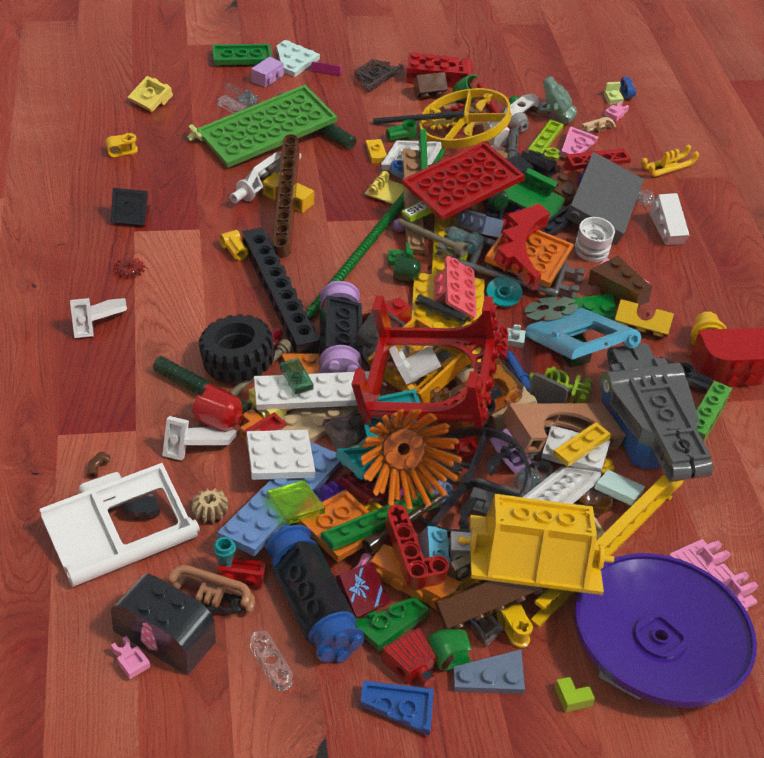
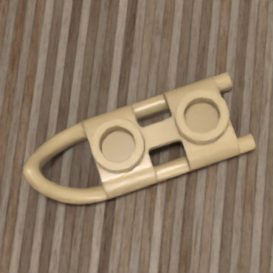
(590, 127)

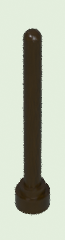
(373, 543)

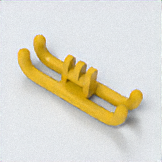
(669, 162)

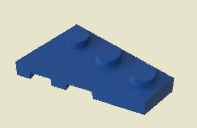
(400, 703)

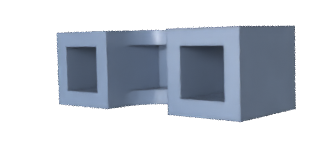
(480, 223)

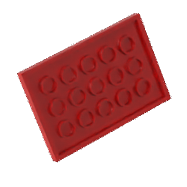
(463, 180)

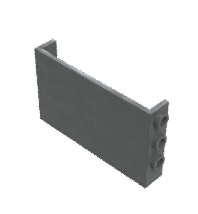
(605, 193)

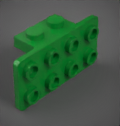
(536, 190)

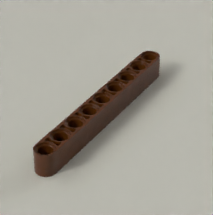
(286, 196)

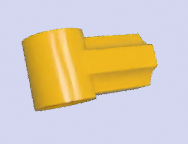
(233, 242)

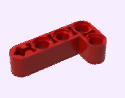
(410, 546)

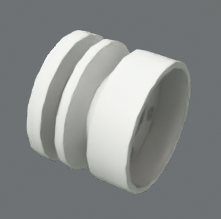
(594, 239)

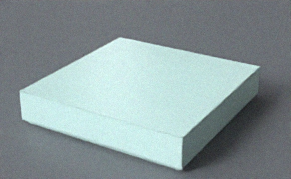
(619, 487)

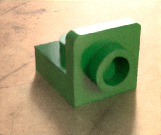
(407, 253)

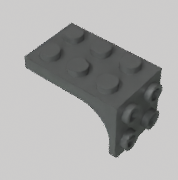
(547, 392)

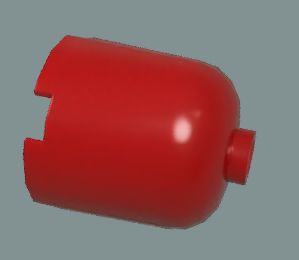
(218, 408)

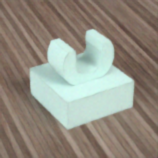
(516, 336)

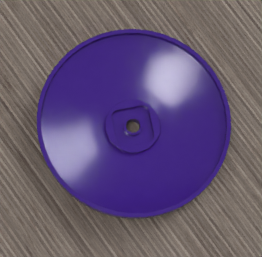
(703, 623)

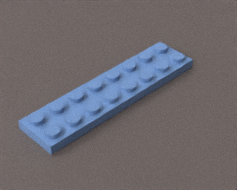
(259, 519)

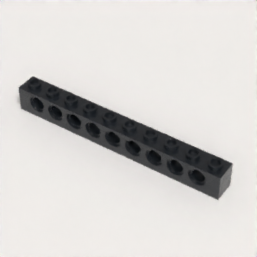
(280, 292)

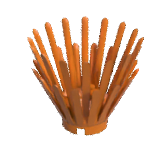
(413, 461)

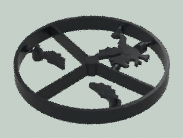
(467, 478)

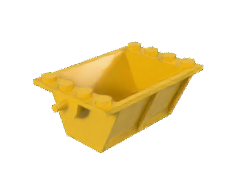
(537, 545)

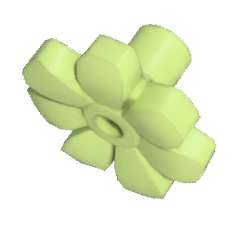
(195, 134)

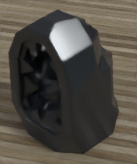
(142, 508)

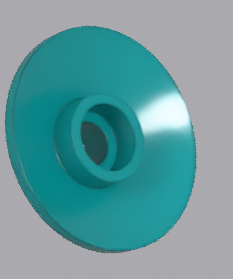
(507, 286)

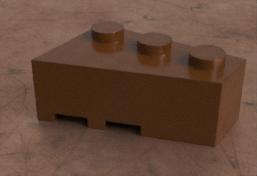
(620, 280)

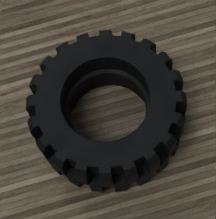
(253, 345)

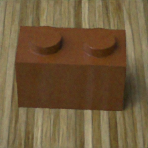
(430, 84)

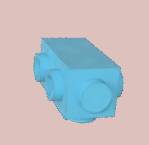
(434, 543)

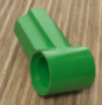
(406, 131)

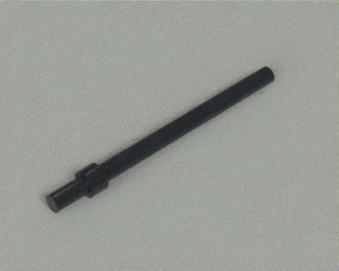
(448, 115)

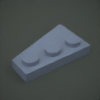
(491, 675)

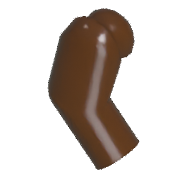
(95, 462)

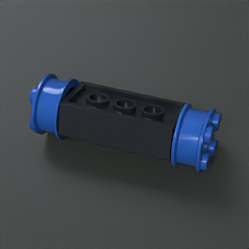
(313, 594)

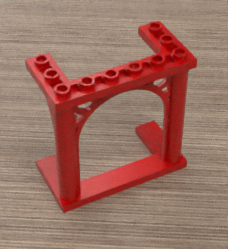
(471, 402)

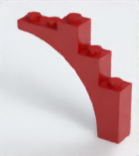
(513, 252)

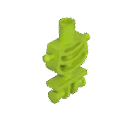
(578, 390)

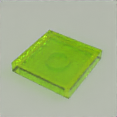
(295, 502)

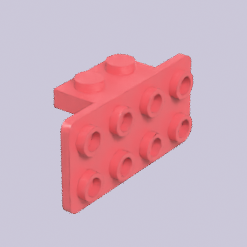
(456, 286)

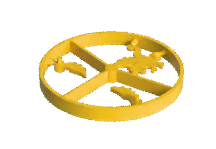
(469, 140)

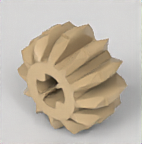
(210, 505)

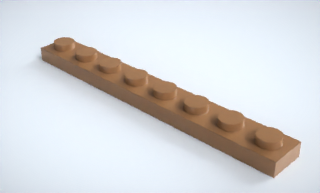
(410, 166)

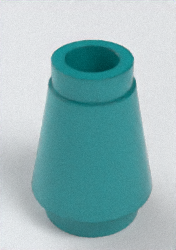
(224, 551)

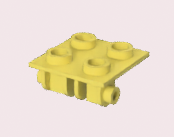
(384, 188)

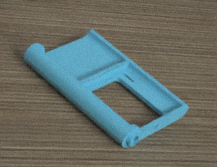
(557, 333)

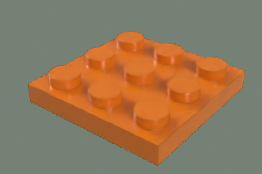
(338, 510)

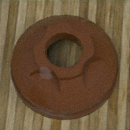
(599, 501)

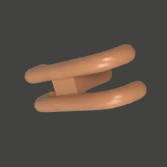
(212, 586)

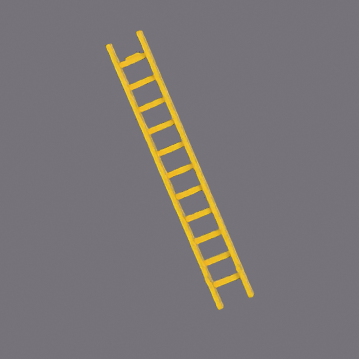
(612, 539)

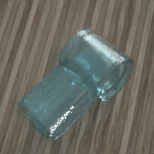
(473, 239)

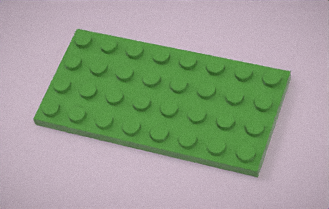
(265, 125)

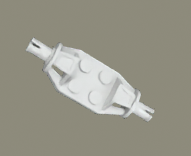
(252, 184)

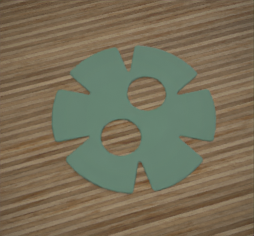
(549, 313)

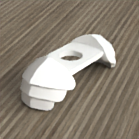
(528, 100)

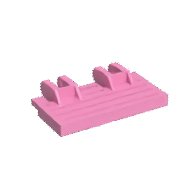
(701, 556)

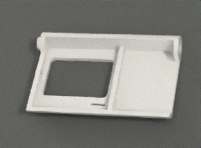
(88, 538)

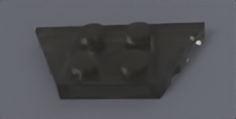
(375, 73)

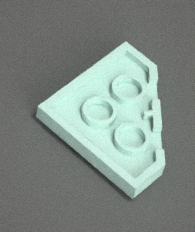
(295, 57)

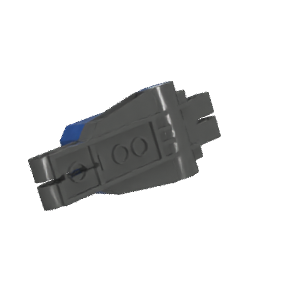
(655, 413)

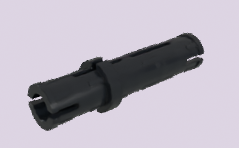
(447, 312)

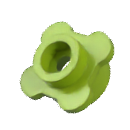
(552, 153)

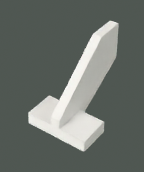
(84, 314)
(179, 435)

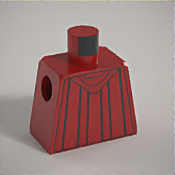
(411, 658)

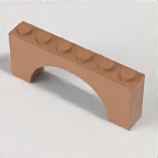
(528, 422)

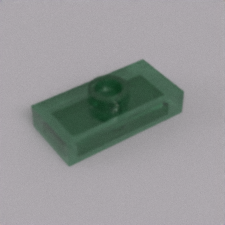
(296, 376)

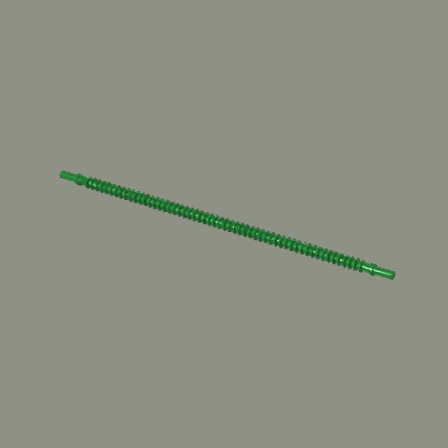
(366, 244)

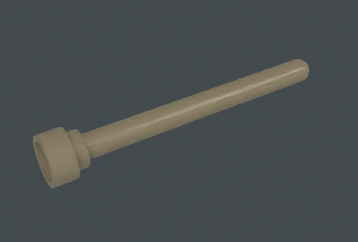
(460, 248)
(283, 346)

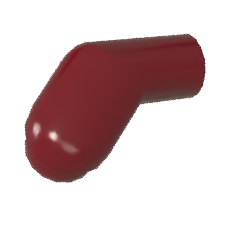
(276, 333)

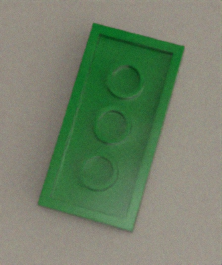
(240, 54)

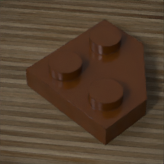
(564, 187)

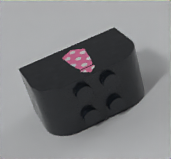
(165, 622)

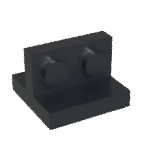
(129, 206)

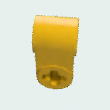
(120, 145)
(515, 625)

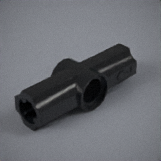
(695, 379)

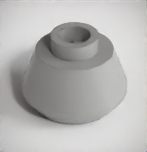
(519, 121)

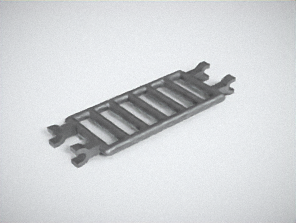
(488, 270)

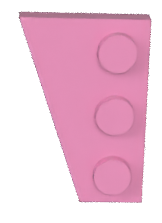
(577, 142)

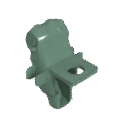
(558, 101)

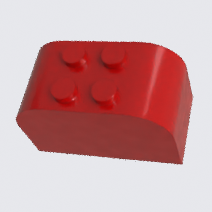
(730, 356)

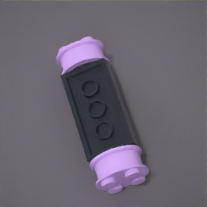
(338, 327)

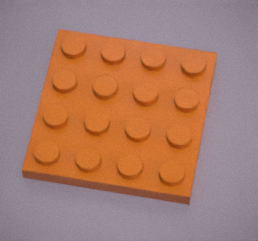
(544, 252)

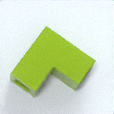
(572, 698)

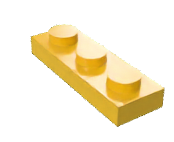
(581, 444)

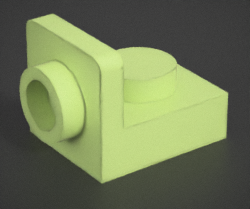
(612, 93)

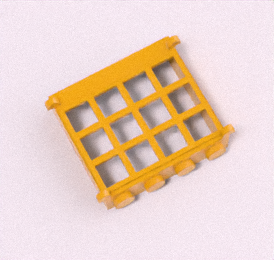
(450, 367)

